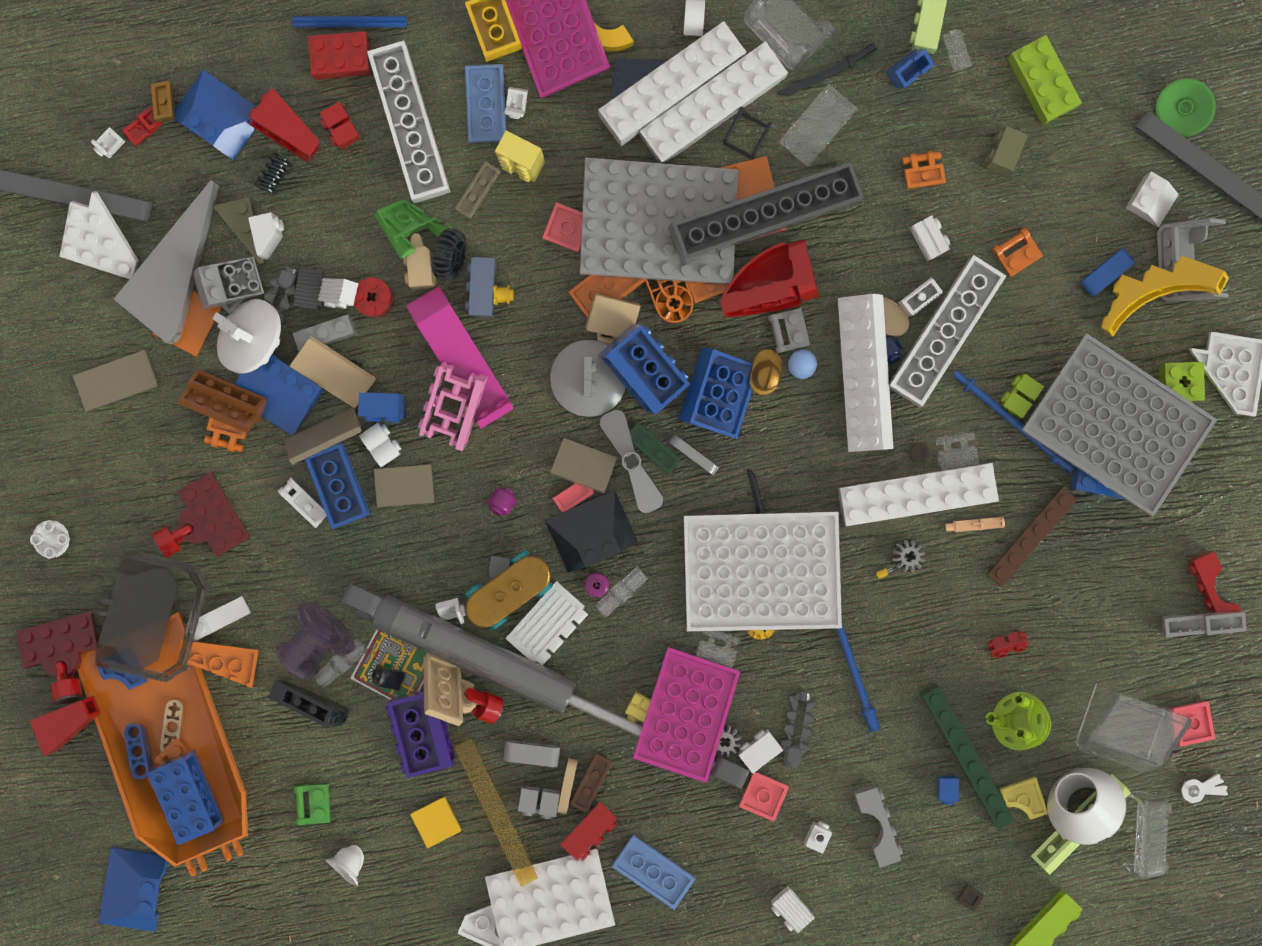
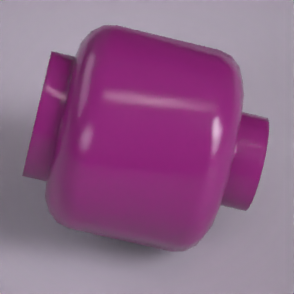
(501, 501)
(596, 577)

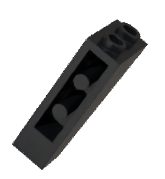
(308, 704)

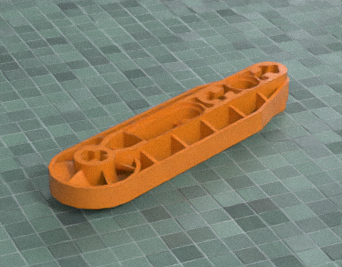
(664, 296)

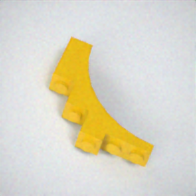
(1186, 276)

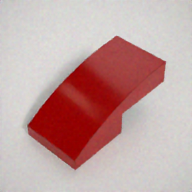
(142, 127)

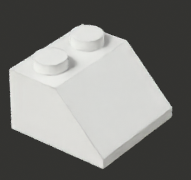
(1152, 199)
(266, 233)

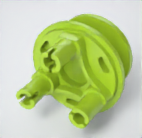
(1020, 721)

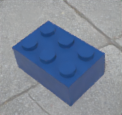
(382, 405)

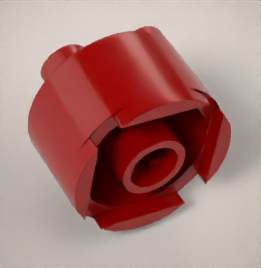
(383, 301)

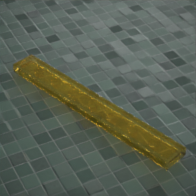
(496, 812)

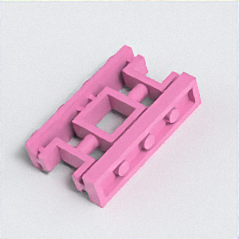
(466, 410)

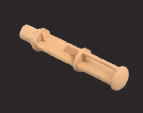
(977, 524)

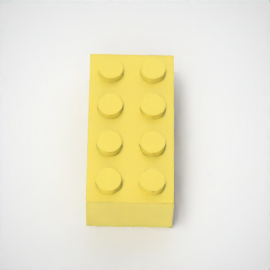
(520, 157)

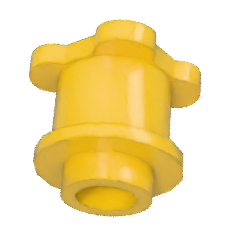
(503, 294)

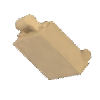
(611, 317)

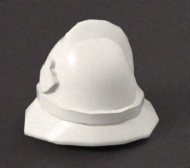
(348, 863)

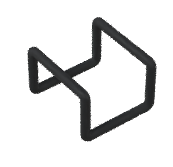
(767, 127)

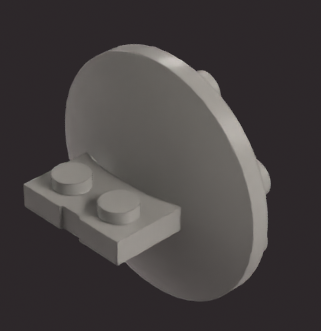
(584, 380)

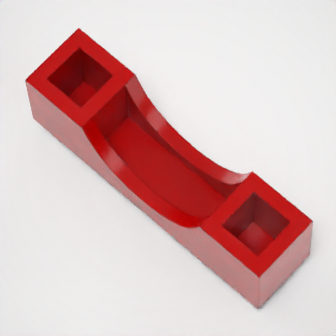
(1205, 569)

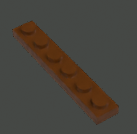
(1031, 536)

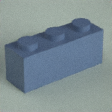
(481, 287)

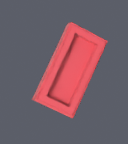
(572, 496)

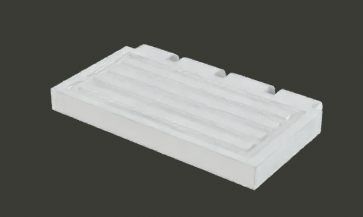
(545, 623)

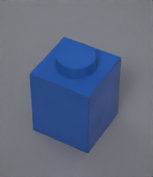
(947, 789)

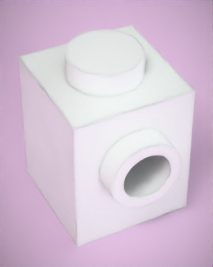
(818, 836)

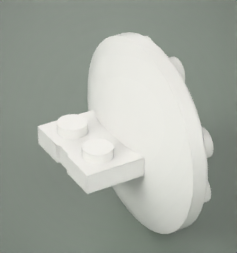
(248, 335)

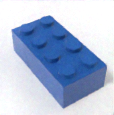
(337, 486)

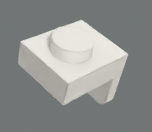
(516, 102)
(108, 143)
(451, 609)

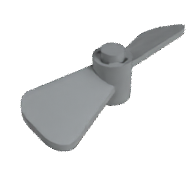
(617, 430)

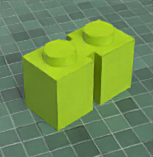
(1025, 387)

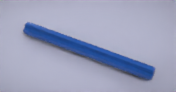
(349, 21)

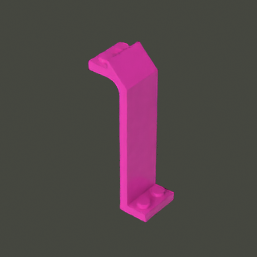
(454, 345)

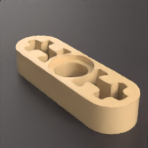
(169, 712)
(567, 786)

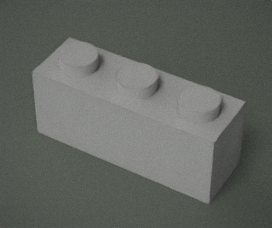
(327, 332)

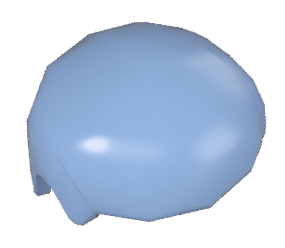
(802, 363)

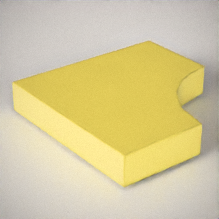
(1026, 796)

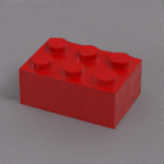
(339, 55)

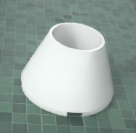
(1100, 820)

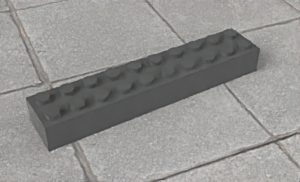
(765, 212)

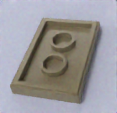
(583, 465)
(404, 485)

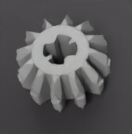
(911, 562)
(730, 746)

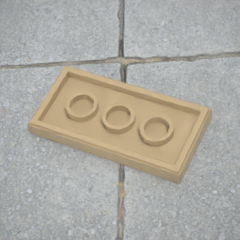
(332, 371)

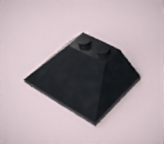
(591, 531)

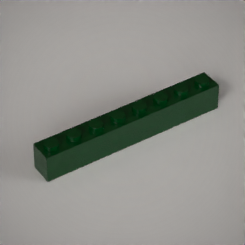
(967, 757)

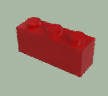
(589, 832)

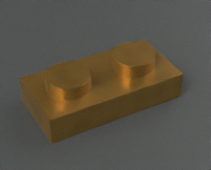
(163, 101)

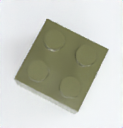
(1005, 151)

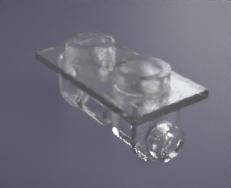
(957, 50)

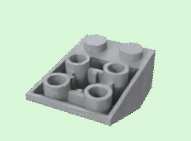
(227, 282)

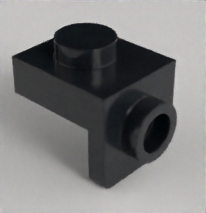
(387, 677)

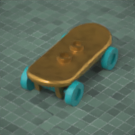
(507, 591)

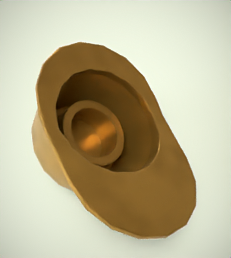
(766, 372)

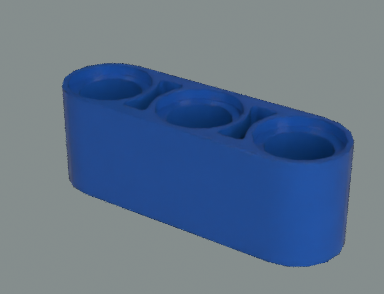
(1107, 272)
(131, 744)

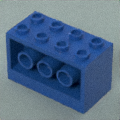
(632, 368)
(186, 797)

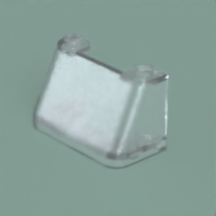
(787, 29)

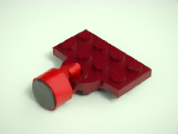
(205, 519)
(59, 651)

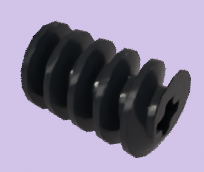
(273, 174)

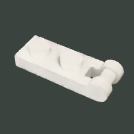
(303, 502)

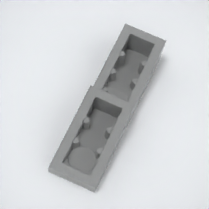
(1203, 623)

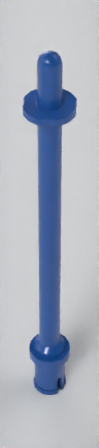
(969, 385)
(868, 711)

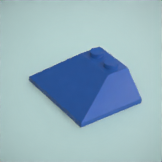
(216, 114)
(132, 889)

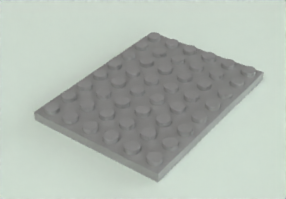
(629, 217)
(1119, 425)

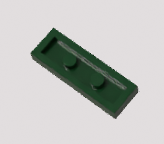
(653, 448)

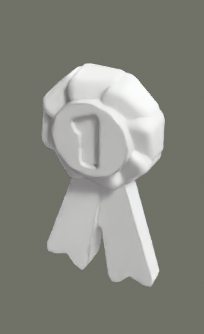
(1194, 790)

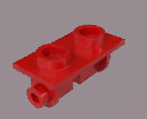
(1002, 648)

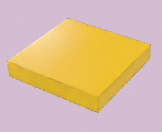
(436, 822)

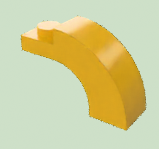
(615, 39)

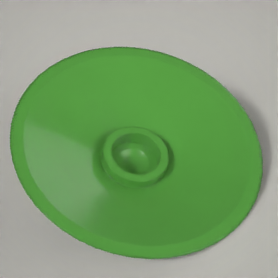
(1186, 106)

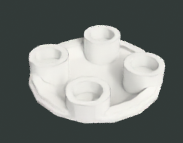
(50, 539)

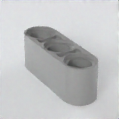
(531, 753)

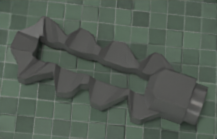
(287, 280)
(793, 753)

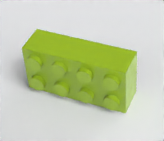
(1044, 80)

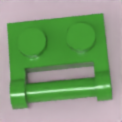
(318, 801)

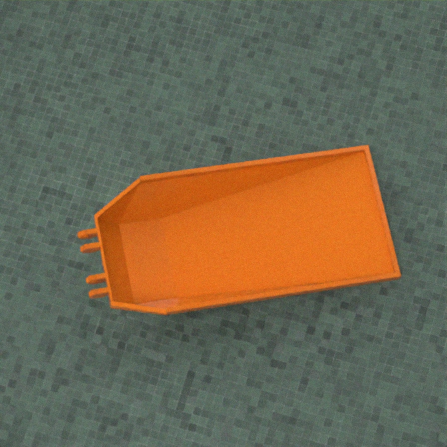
(200, 732)

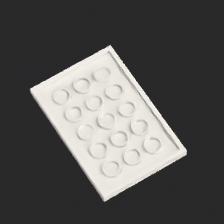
(559, 904)

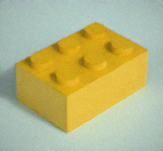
(493, 27)

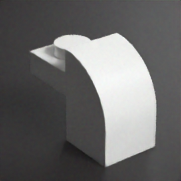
(694, 17)

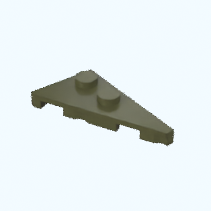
(236, 217)

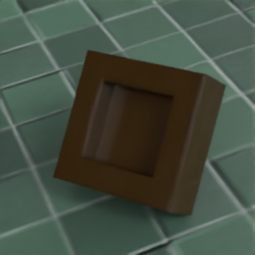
(970, 897)

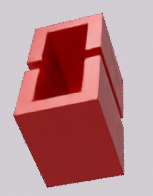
(340, 126)

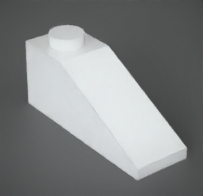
(221, 617)

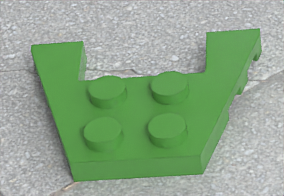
(403, 220)

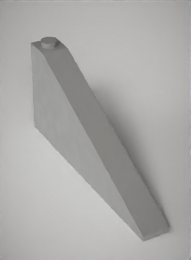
(165, 282)

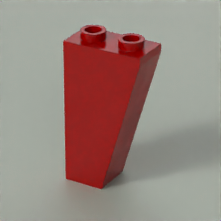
(283, 126)
(61, 725)

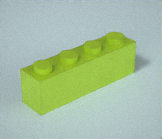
(1049, 922)

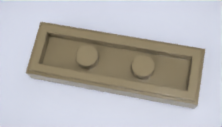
(477, 190)

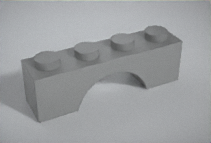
(884, 848)

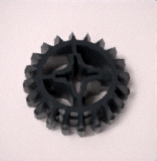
(449, 254)

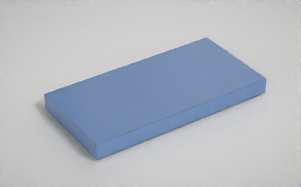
(485, 103)
(653, 871)

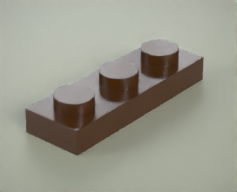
(591, 782)

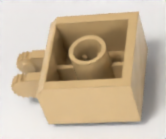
(419, 266)

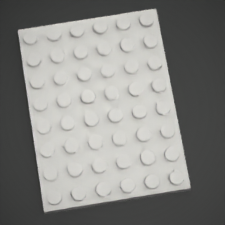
(762, 571)

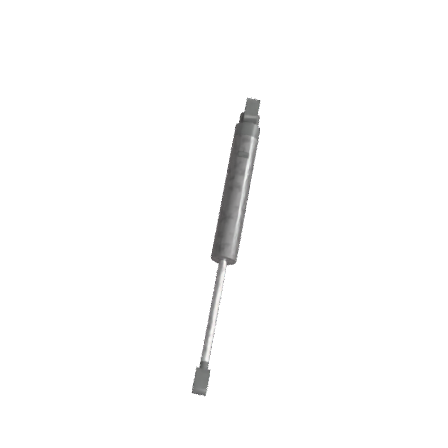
(493, 663)

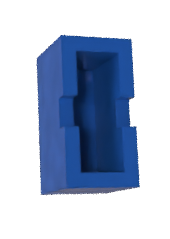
(910, 68)

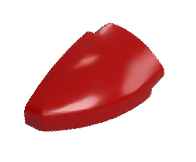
(771, 282)

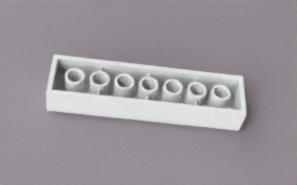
(671, 83)
(713, 103)
(409, 121)
(946, 331)
(865, 372)
(918, 494)

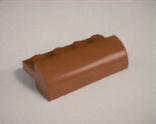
(223, 401)

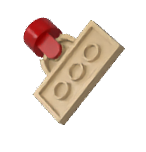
(450, 696)

